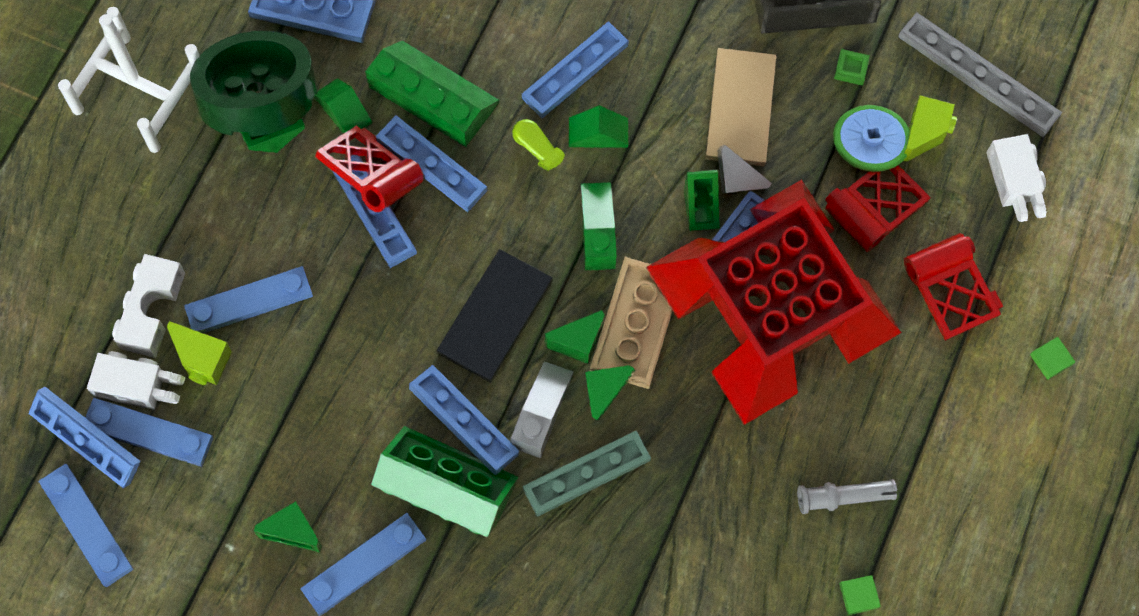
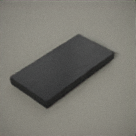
(494, 315)

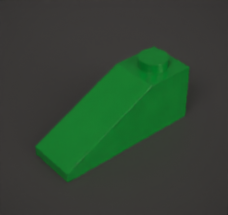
(598, 226)

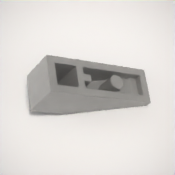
(541, 409)

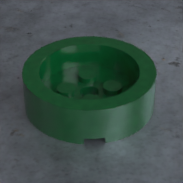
(255, 61)

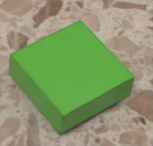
(851, 67)
(1052, 358)
(860, 595)

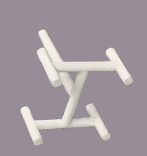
(115, 38)

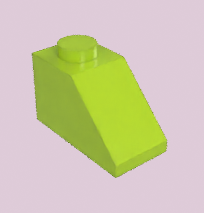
(929, 125)
(200, 353)

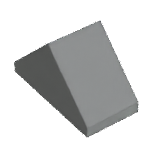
(738, 174)

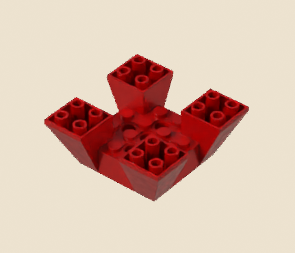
(835, 301)

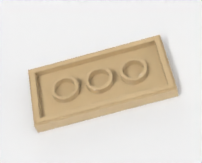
(741, 105)
(633, 325)

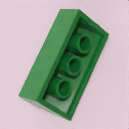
(430, 91)
(443, 481)

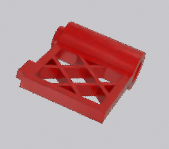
(384, 182)
(859, 215)
(944, 261)

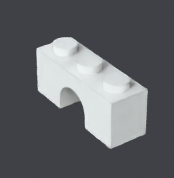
(153, 280)

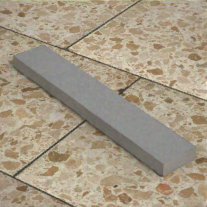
(980, 74)

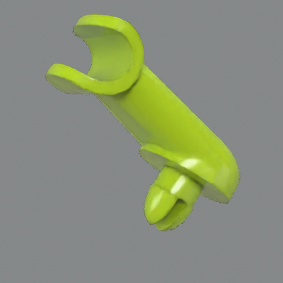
(534, 140)

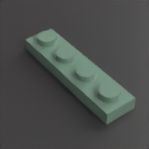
(586, 473)

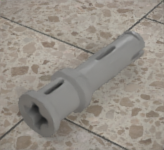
(831, 496)

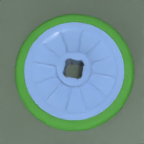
(878, 154)

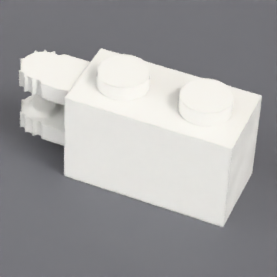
(1018, 175)
(131, 381)

